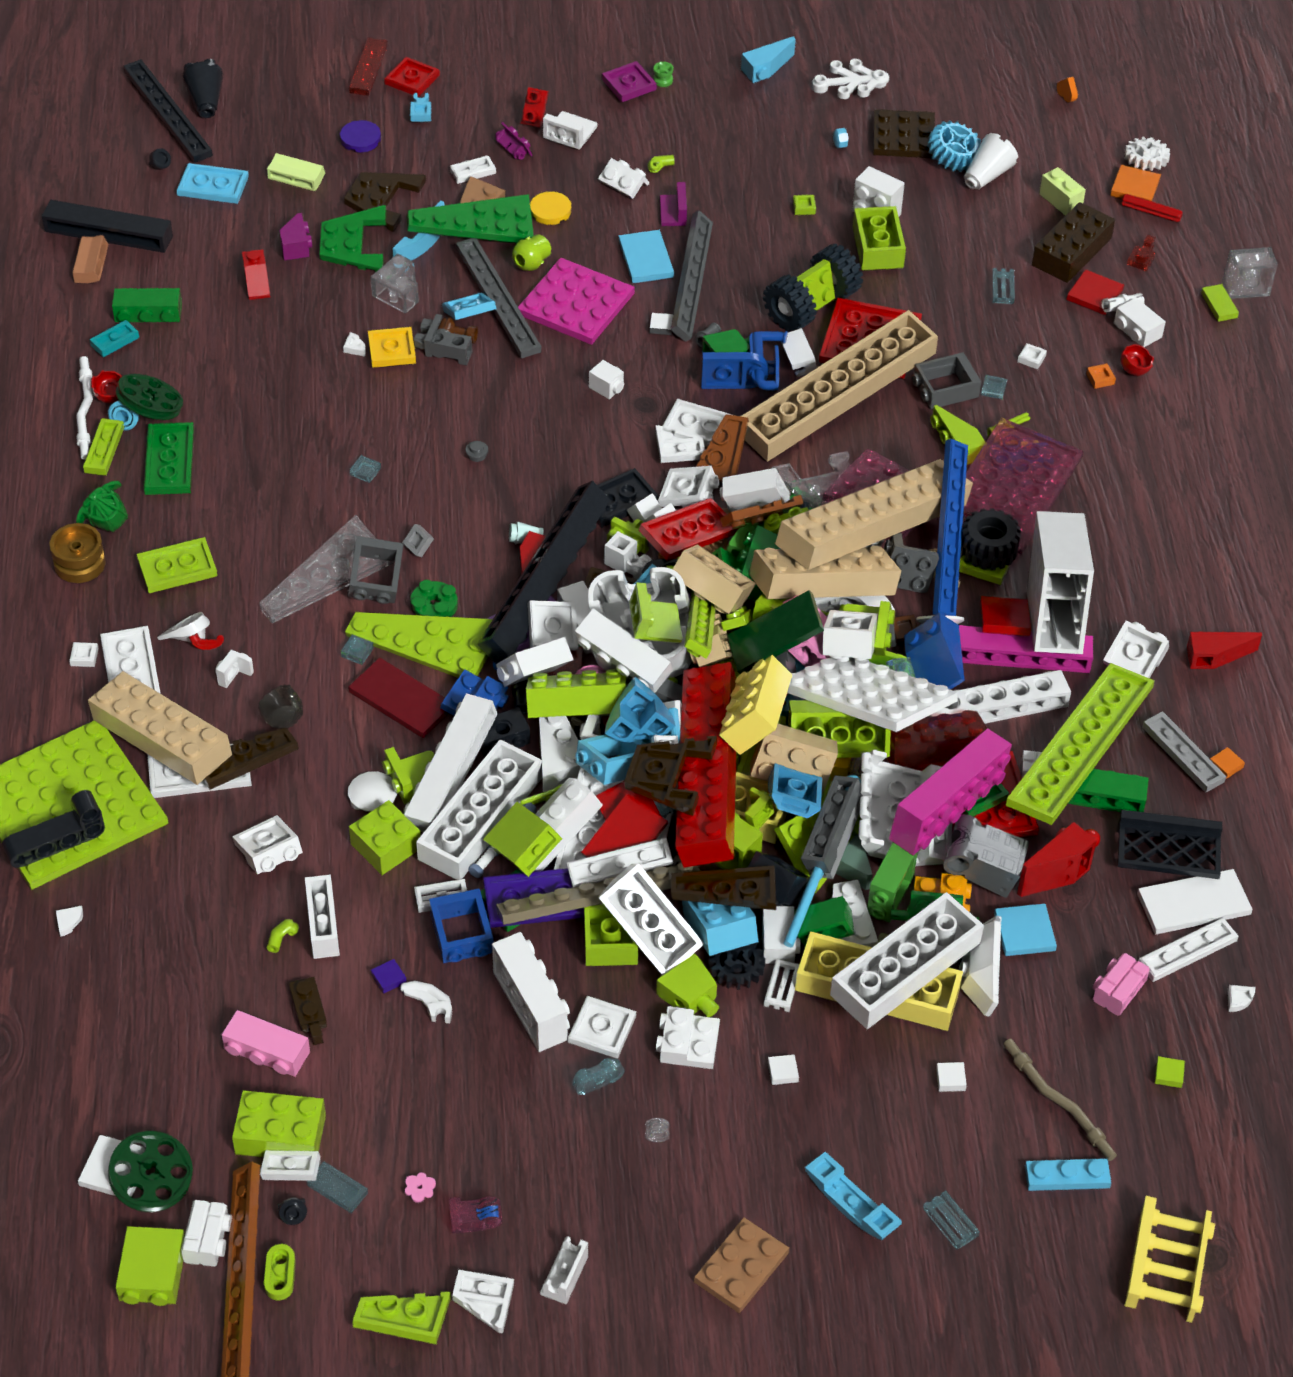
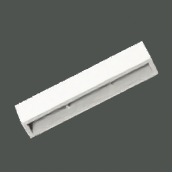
(451, 760)

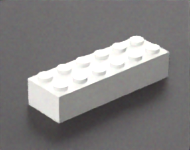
(486, 796)
(906, 960)

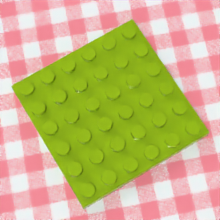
(45, 779)

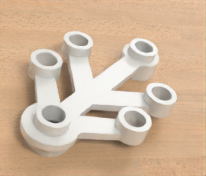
(874, 79)

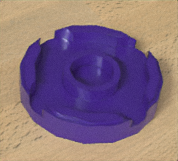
(360, 136)

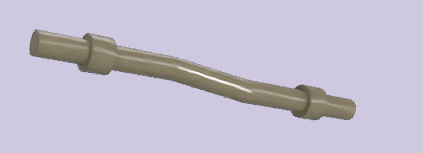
(1095, 1135)

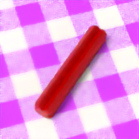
(1152, 208)

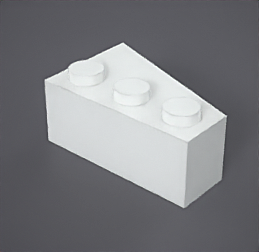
(557, 751)

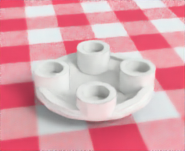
(370, 791)

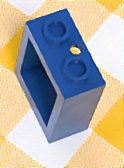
(454, 906)

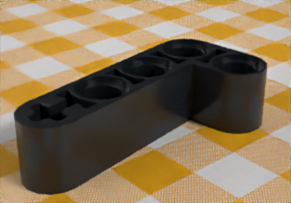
(57, 833)

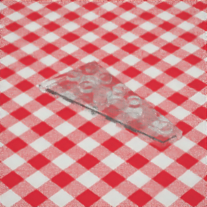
(322, 573)

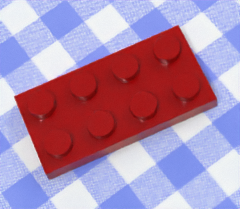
(686, 528)

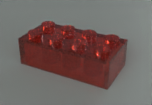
(934, 739)

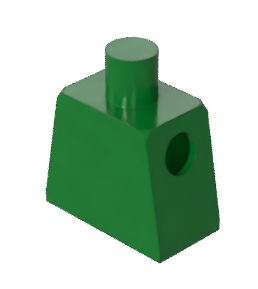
(725, 342)

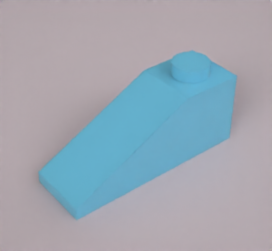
(766, 60)

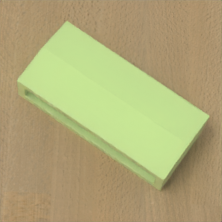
(295, 172)

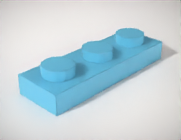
(1067, 1174)

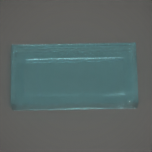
(338, 1187)

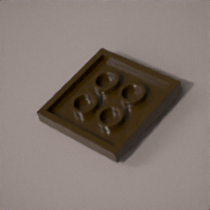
(902, 133)

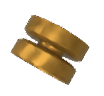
(77, 553)

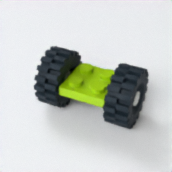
(796, 299)

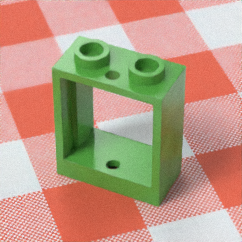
(891, 882)

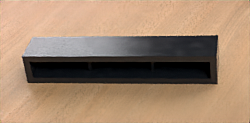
(115, 226)

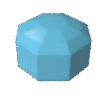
(840, 138)

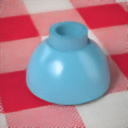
(119, 412)

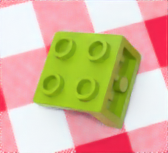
(653, 619)

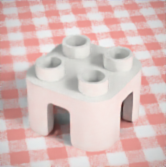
(611, 596)

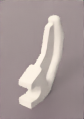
(433, 998)

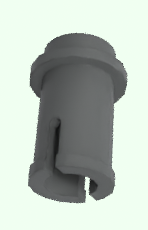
(711, 329)

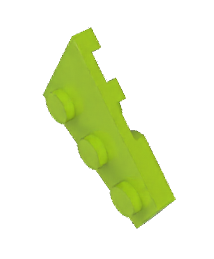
(409, 1318)

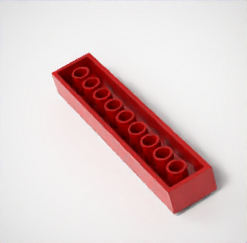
(710, 831)

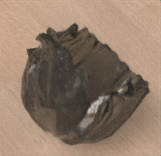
(281, 707)

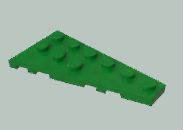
(492, 219)

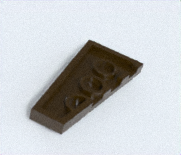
(252, 755)
(734, 887)

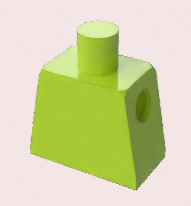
(689, 987)

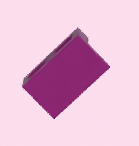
(674, 207)

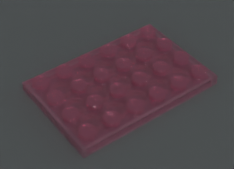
(1019, 475)

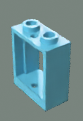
(593, 755)

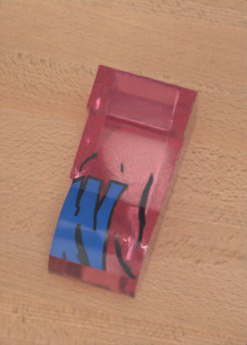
(475, 1214)

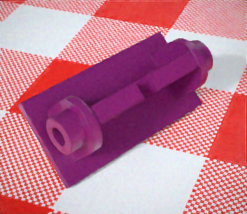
(518, 146)

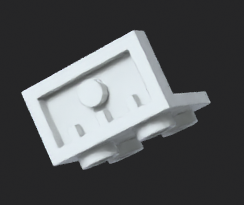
(568, 129)

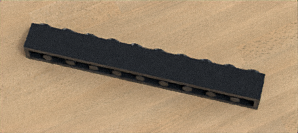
(544, 571)

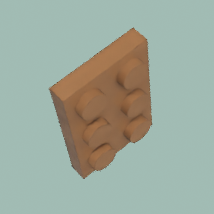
(741, 1265)

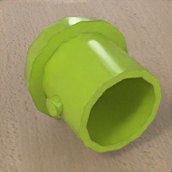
(531, 252)

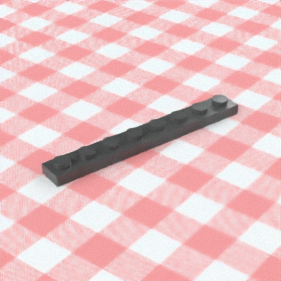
(691, 276)
(493, 287)

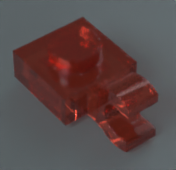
(1143, 256)

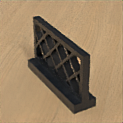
(1169, 829)

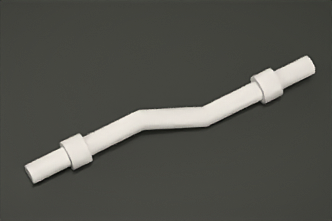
(83, 437)

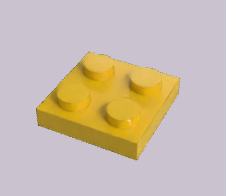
(391, 347)

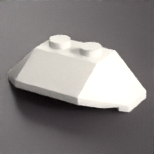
(981, 968)

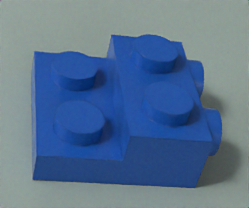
(474, 685)

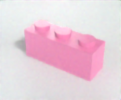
(265, 1043)

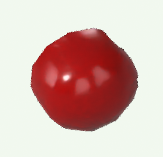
(1136, 360)
(105, 385)

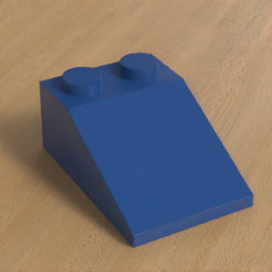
(936, 651)

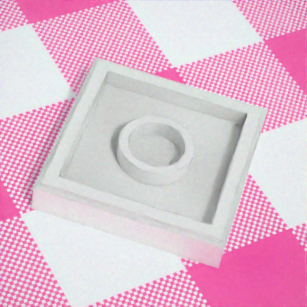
(551, 622)
(602, 1027)
(96, 1169)

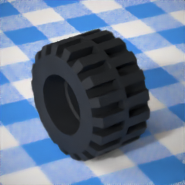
(990, 539)

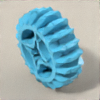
(953, 145)

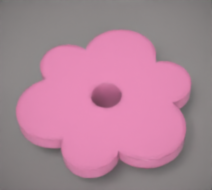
(421, 1181)

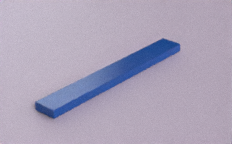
(950, 528)

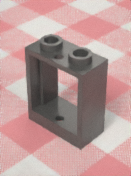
(945, 366)
(378, 550)

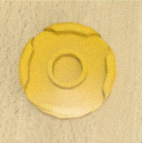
(550, 208)

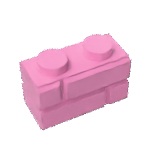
(1120, 983)

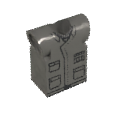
(985, 855)

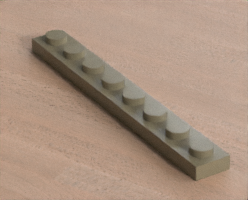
(574, 898)

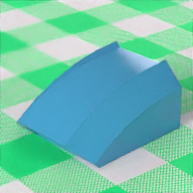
(795, 791)

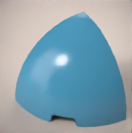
(638, 715)

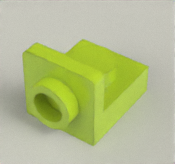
(760, 808)

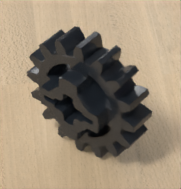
(738, 966)

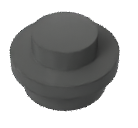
(476, 451)

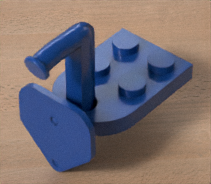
(743, 369)

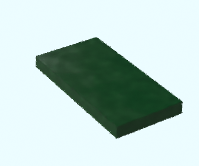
(775, 631)

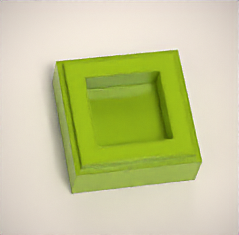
(804, 204)
(1169, 1072)

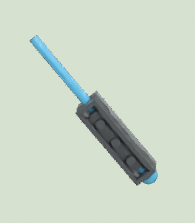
(827, 842)

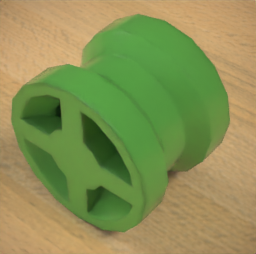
(663, 74)

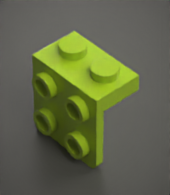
(885, 618)
(405, 772)

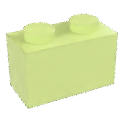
(1061, 190)

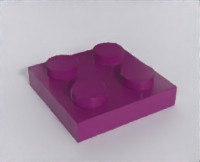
(629, 81)

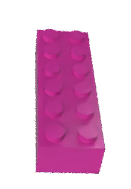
(950, 792)

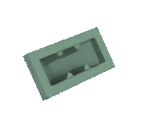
(855, 864)

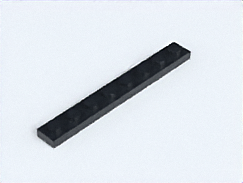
(168, 111)

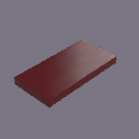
(399, 697)

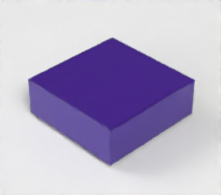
(388, 976)

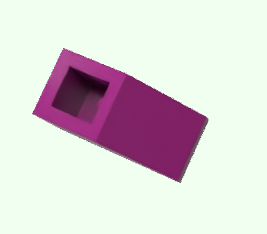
(294, 238)

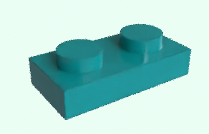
(114, 338)

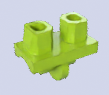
(631, 530)

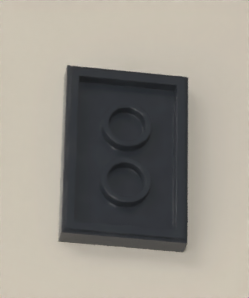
(623, 493)

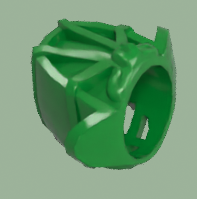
(104, 508)

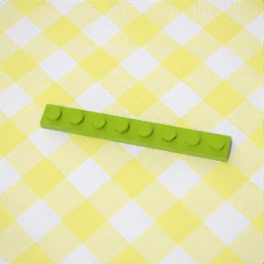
(700, 627)

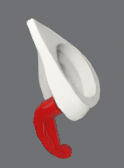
(193, 630)

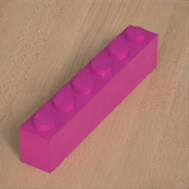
(1019, 652)

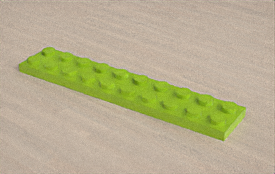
(1080, 744)

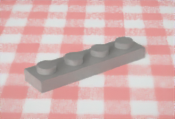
(1184, 752)

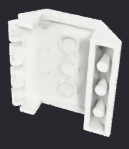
(882, 790)

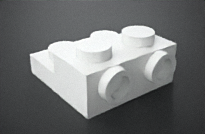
(688, 486)
(1137, 649)
(268, 844)
(687, 1038)

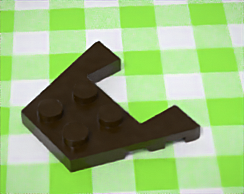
(378, 189)
(658, 767)

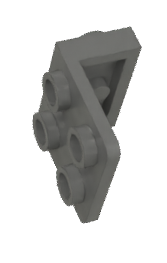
(915, 564)

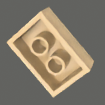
(713, 579)
(795, 751)

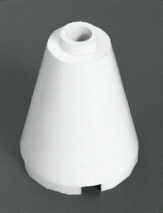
(990, 161)

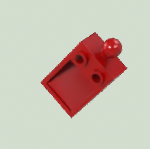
(1060, 861)

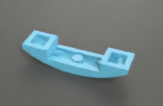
(418, 245)
(849, 1199)

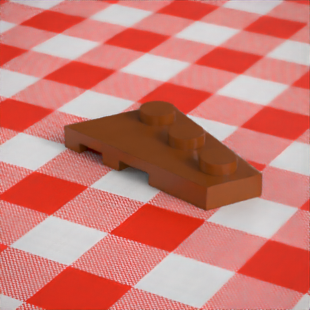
(726, 447)
(756, 515)

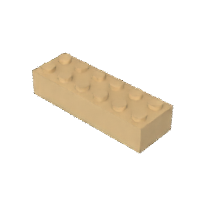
(855, 574)
(160, 727)

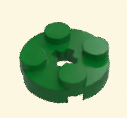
(434, 590)

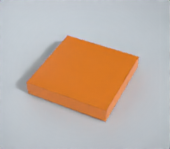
(1136, 183)

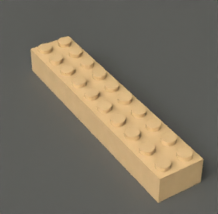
(839, 385)
(864, 516)

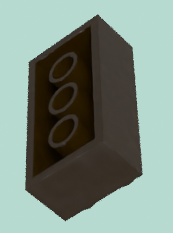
(1073, 242)

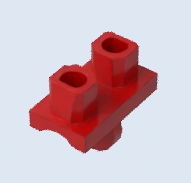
(534, 107)

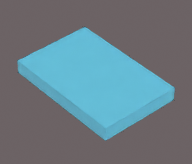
(212, 183)
(646, 256)

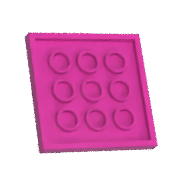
(576, 300)

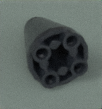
(204, 85)

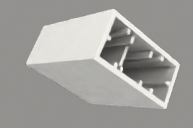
(1059, 582)

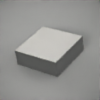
(661, 323)

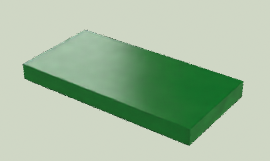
(169, 458)

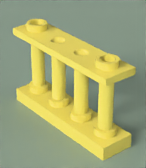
(1143, 1265)

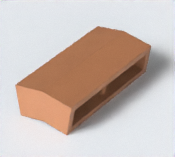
(90, 259)

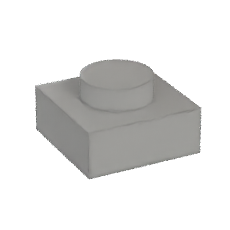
(418, 540)

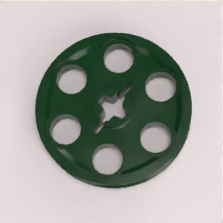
(149, 396)
(150, 1183)

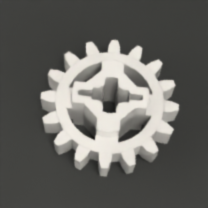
(1147, 153)

